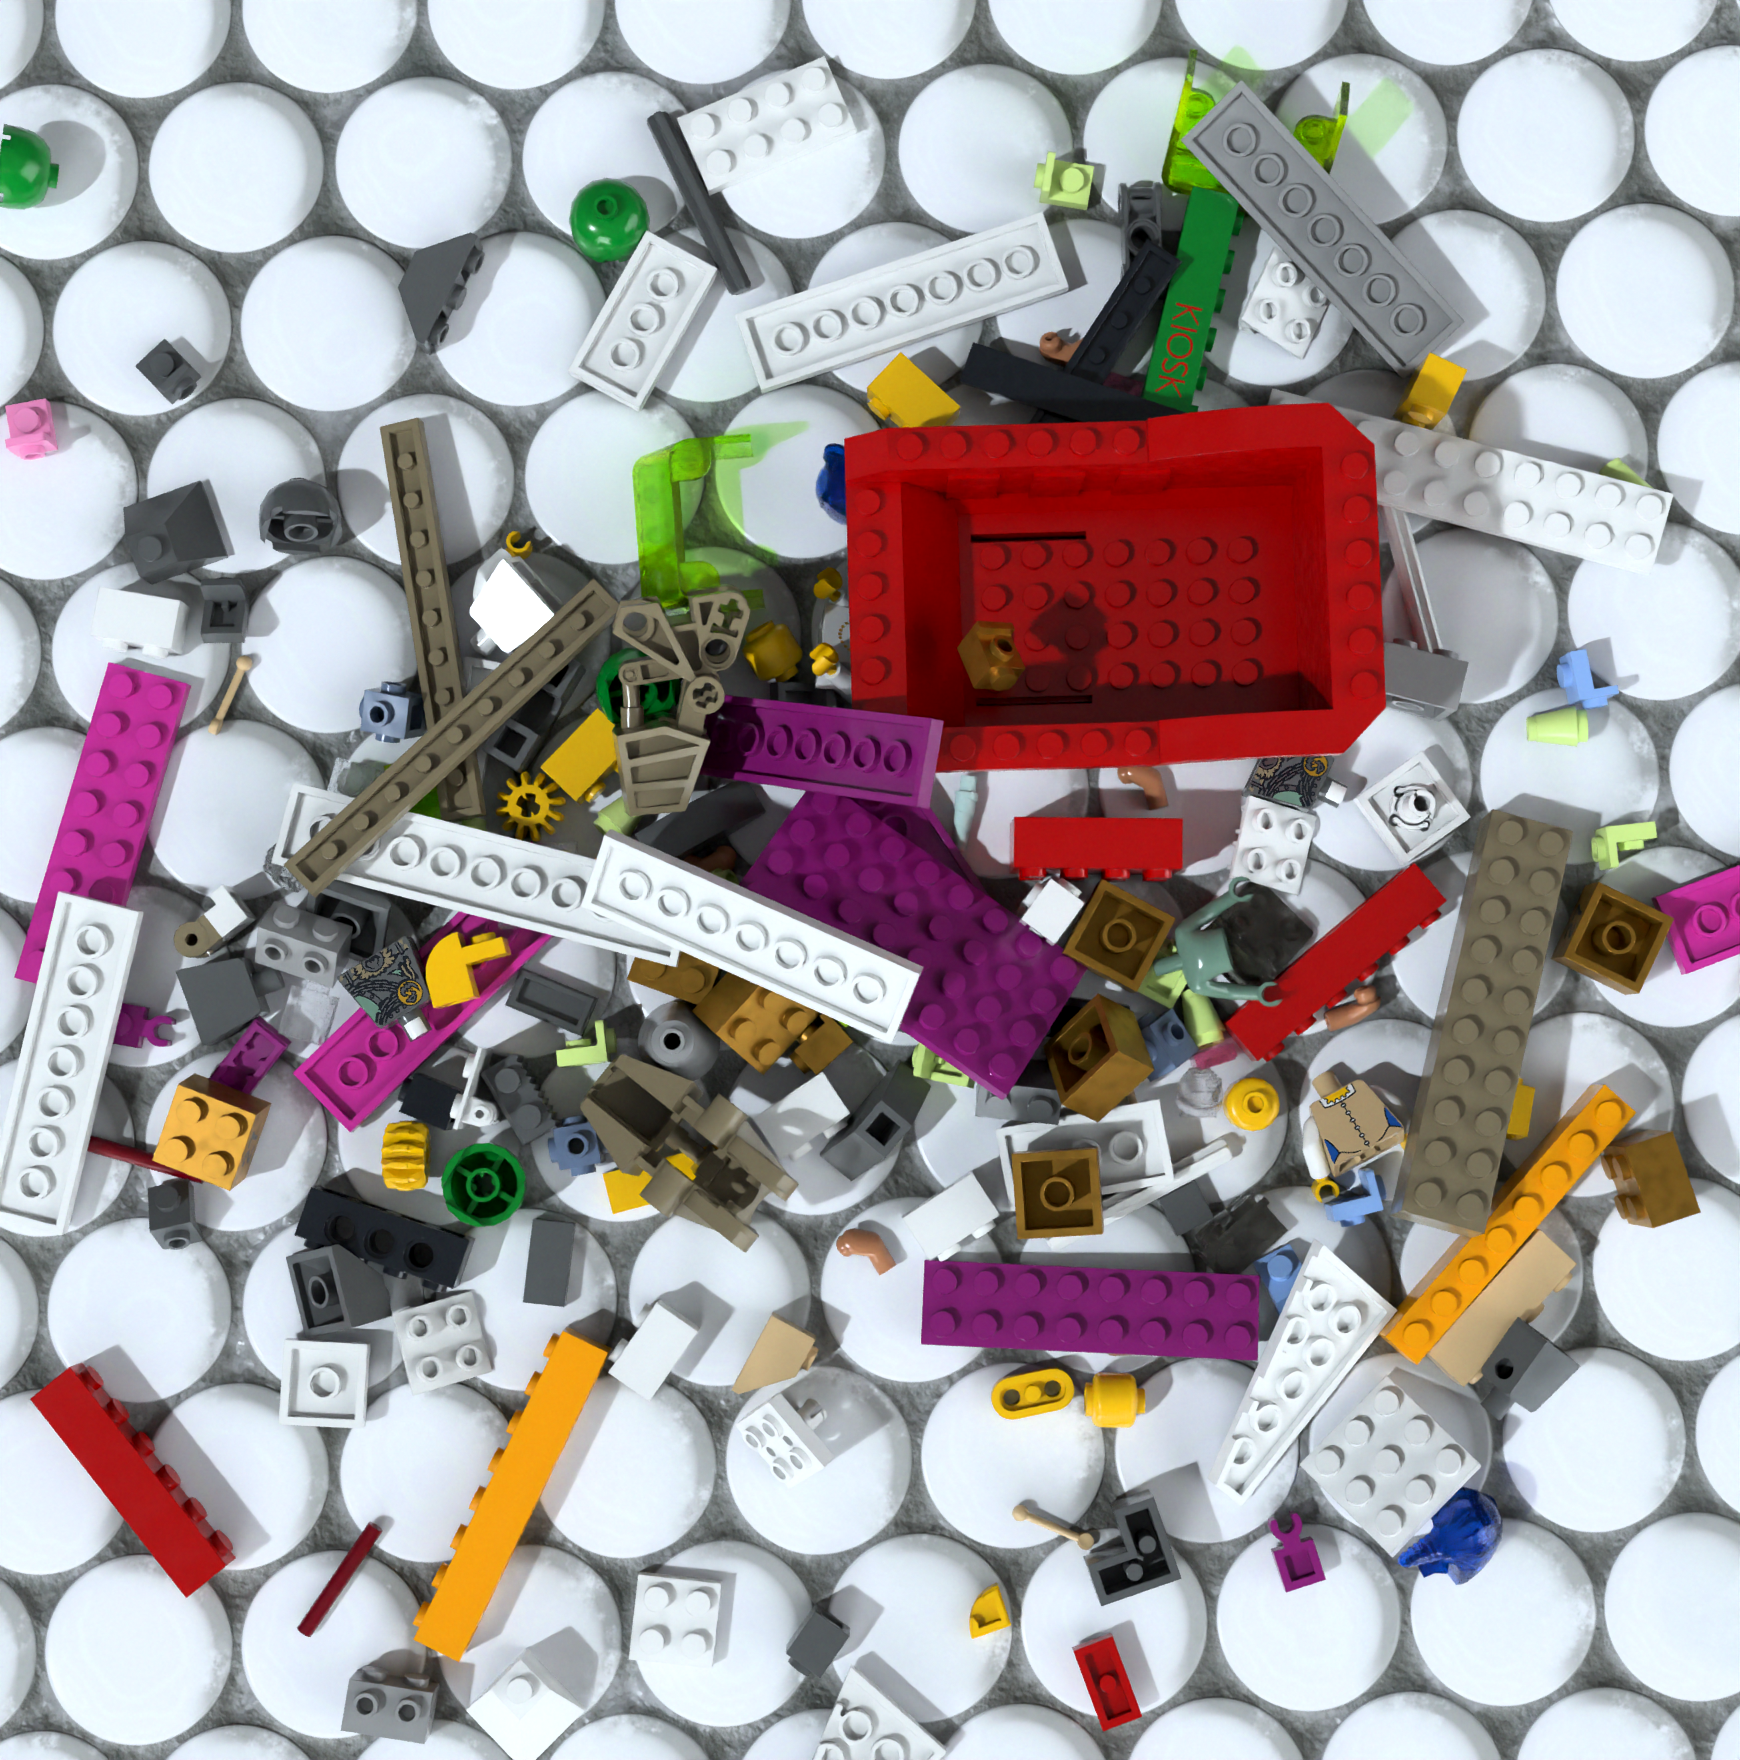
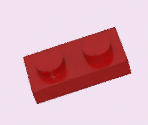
(1107, 1682)

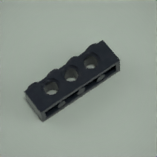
(449, 1247)

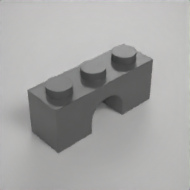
(525, 731)

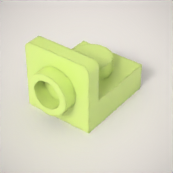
(1064, 182)
(1628, 838)
(1167, 987)
(582, 1053)

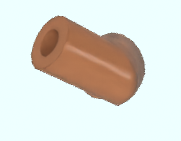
(1055, 349)
(1150, 781)
(723, 858)
(1352, 1013)
(866, 1244)

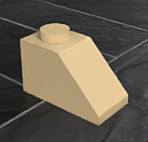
(777, 1355)

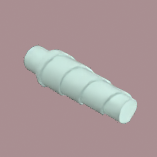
(964, 811)

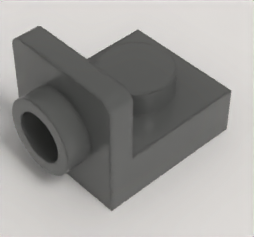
(169, 372)

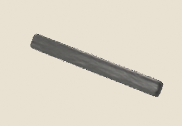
(698, 203)

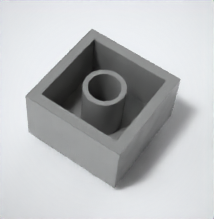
(1422, 680)

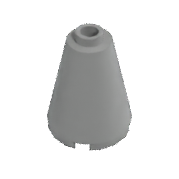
(697, 1047)

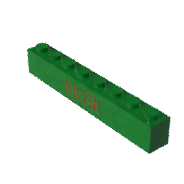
(1192, 298)

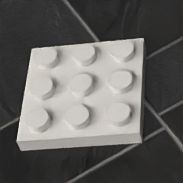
(1390, 1466)

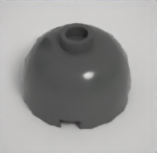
(300, 517)

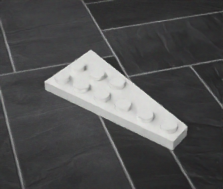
(1312, 1348)
(873, 1727)

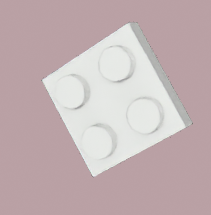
(324, 1383)
(675, 1620)

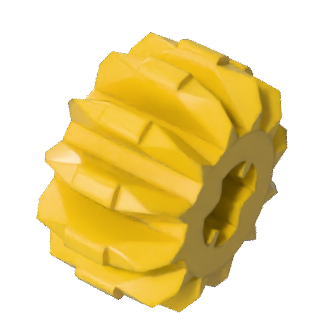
(518, 814)
(406, 1155)

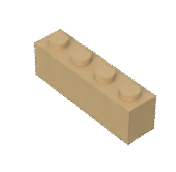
(1512, 1293)

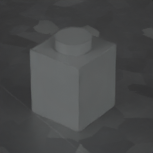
(816, 1642)

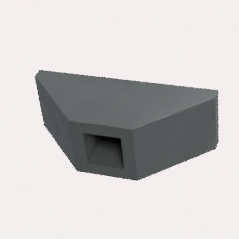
(437, 284)
(878, 1122)

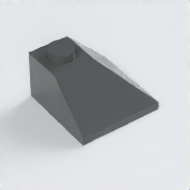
(173, 533)
(358, 907)
(336, 1290)

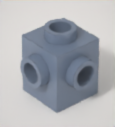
(392, 712)
(1166, 1042)
(560, 1151)

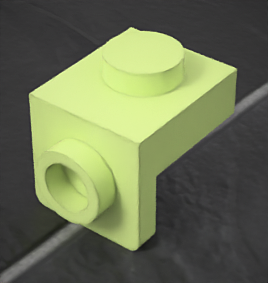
(933, 1067)

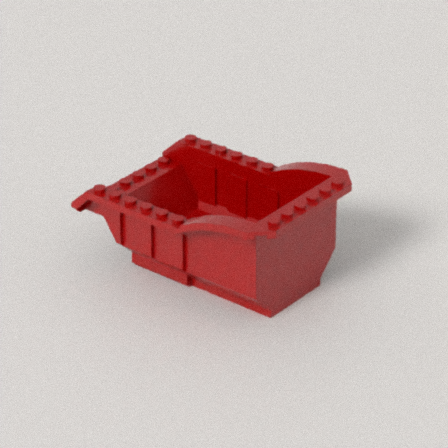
(1163, 580)

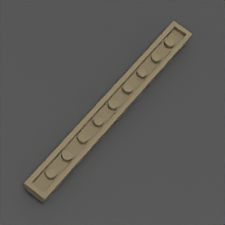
(429, 602)
(453, 738)

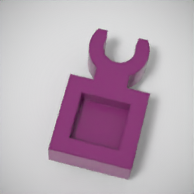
(134, 1026)
(1296, 1557)

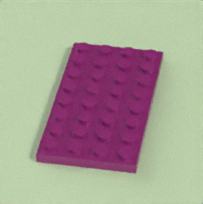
(985, 976)

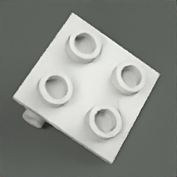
(1284, 305)
(1272, 845)
(470, 1107)
(441, 1343)

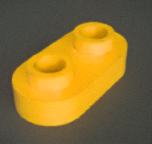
(1031, 1393)

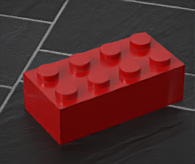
(1096, 847)

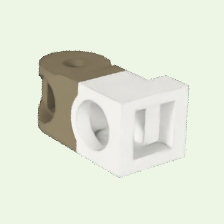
(214, 927)

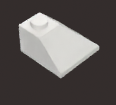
(525, 1708)

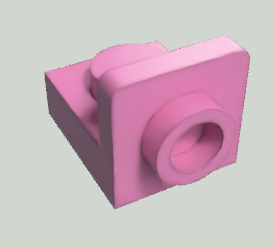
(31, 429)

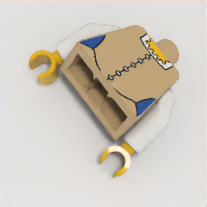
(1350, 1128)

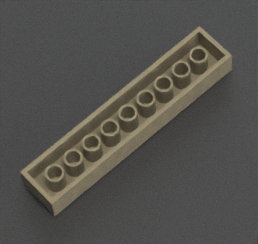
(1482, 1024)

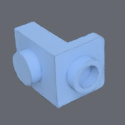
(1576, 678)
(1352, 1209)
(1278, 1274)

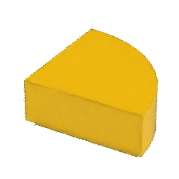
(988, 1612)

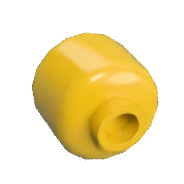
(772, 652)
(1251, 1104)
(1113, 1400)

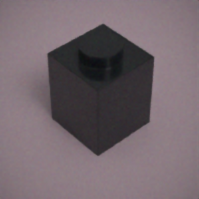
(428, 1100)

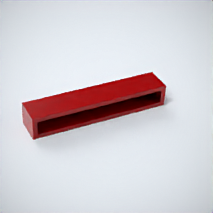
(1334, 962)
(134, 1478)

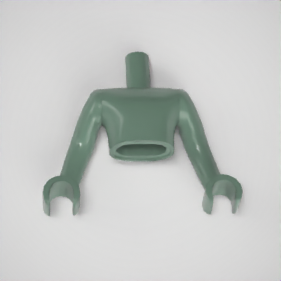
(1207, 954)

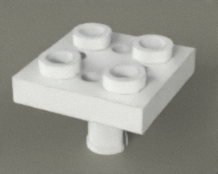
(1424, 798)
(787, 1438)

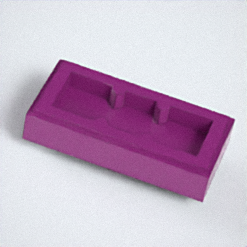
(251, 1057)

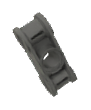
(1138, 214)

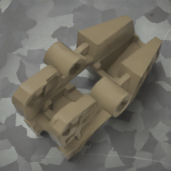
(665, 751)
(641, 1108)

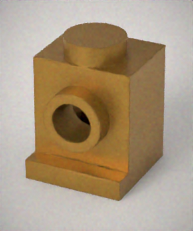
(991, 656)
(820, 1046)

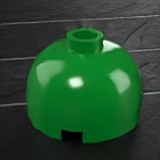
(25, 169)
(608, 220)
(653, 696)
(483, 1184)

